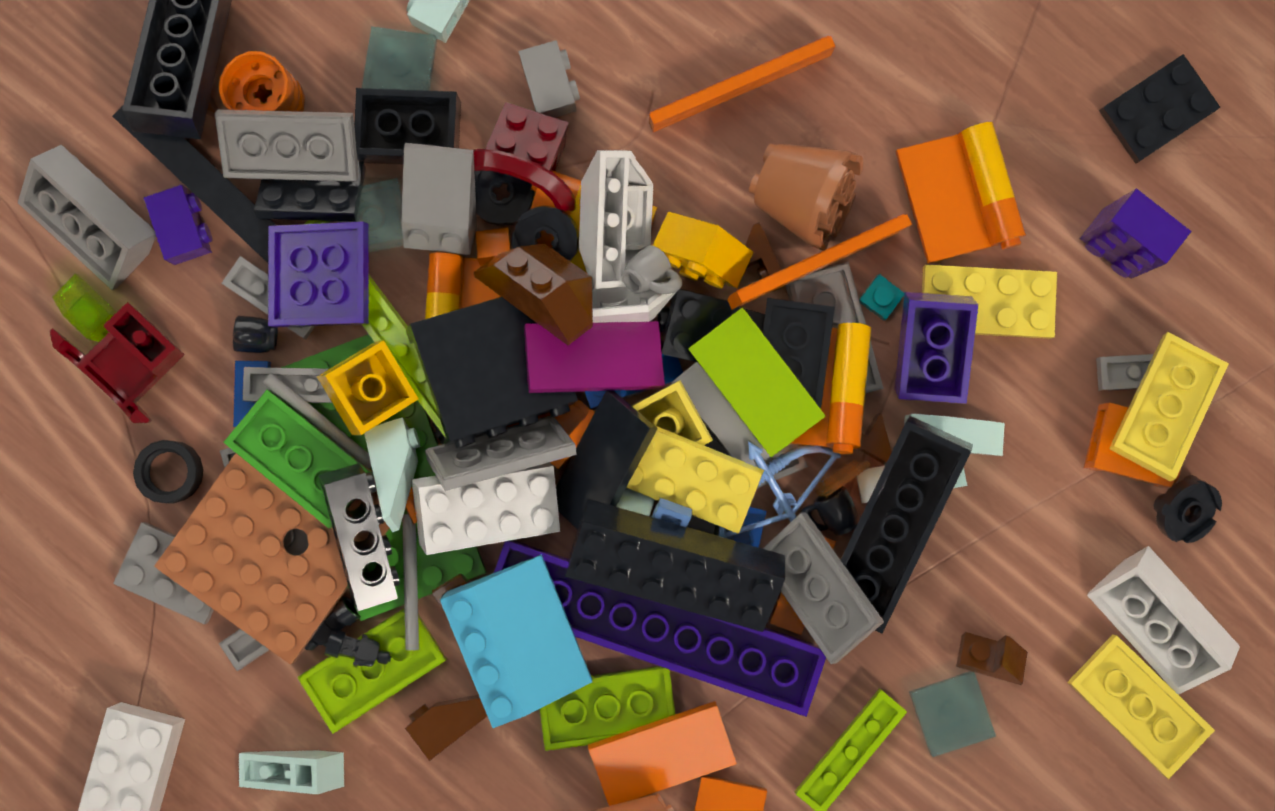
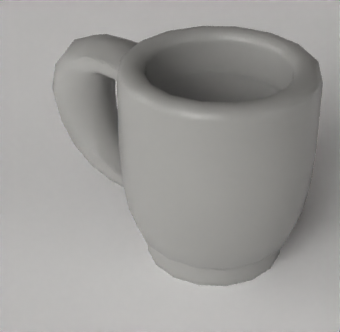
(648, 270)

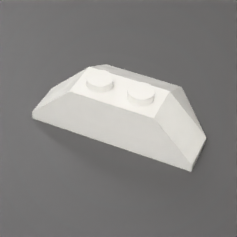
(613, 215)
(626, 306)

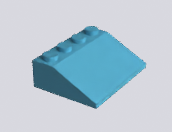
(516, 640)

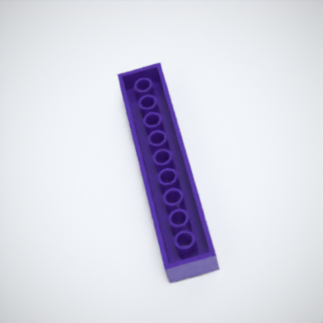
(731, 656)

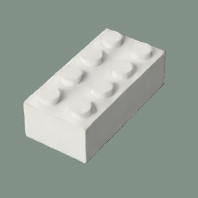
(486, 511)
(131, 760)

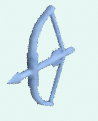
(783, 500)

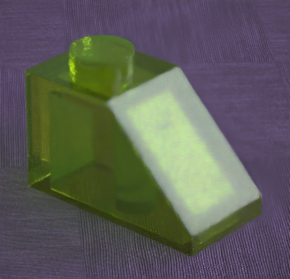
(83, 308)

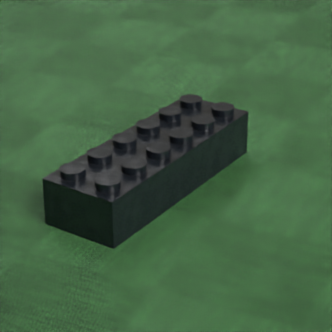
(175, 66)
(903, 512)
(676, 565)

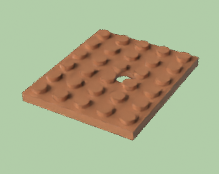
(238, 562)

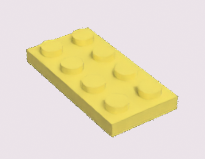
(1008, 299)
(1169, 406)
(697, 478)
(1141, 706)

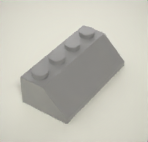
(85, 215)

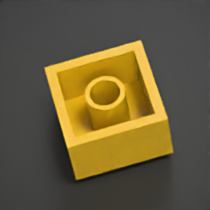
(703, 250)
(367, 388)

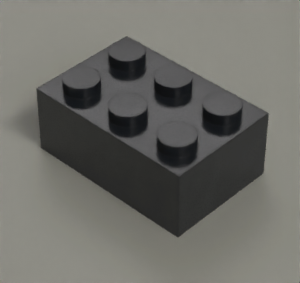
(395, 117)

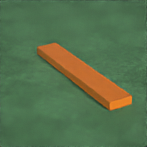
(741, 83)
(818, 261)

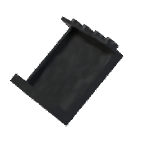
(480, 371)

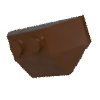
(543, 288)

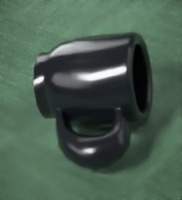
(253, 335)
(835, 511)

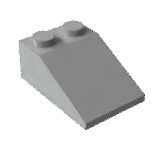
(438, 199)

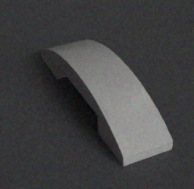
(719, 415)

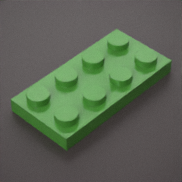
(289, 452)

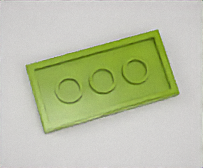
(756, 382)
(347, 691)
(608, 707)

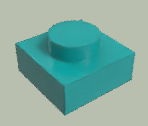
(881, 297)

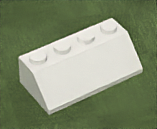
(1164, 621)

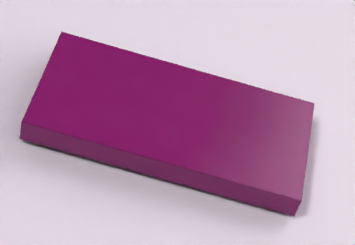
(600, 360)

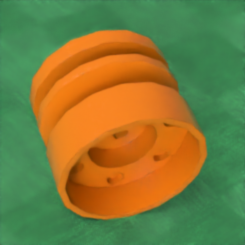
(253, 77)

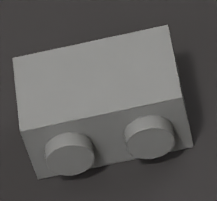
(547, 79)

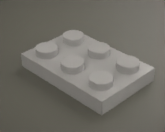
(142, 578)

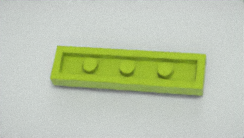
(850, 751)

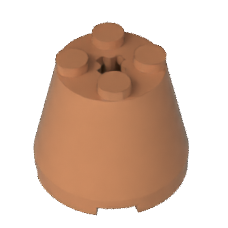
(807, 189)

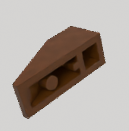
(444, 723)

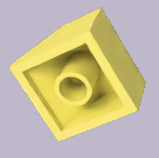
(674, 412)

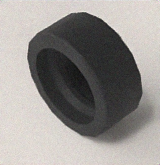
(142, 471)

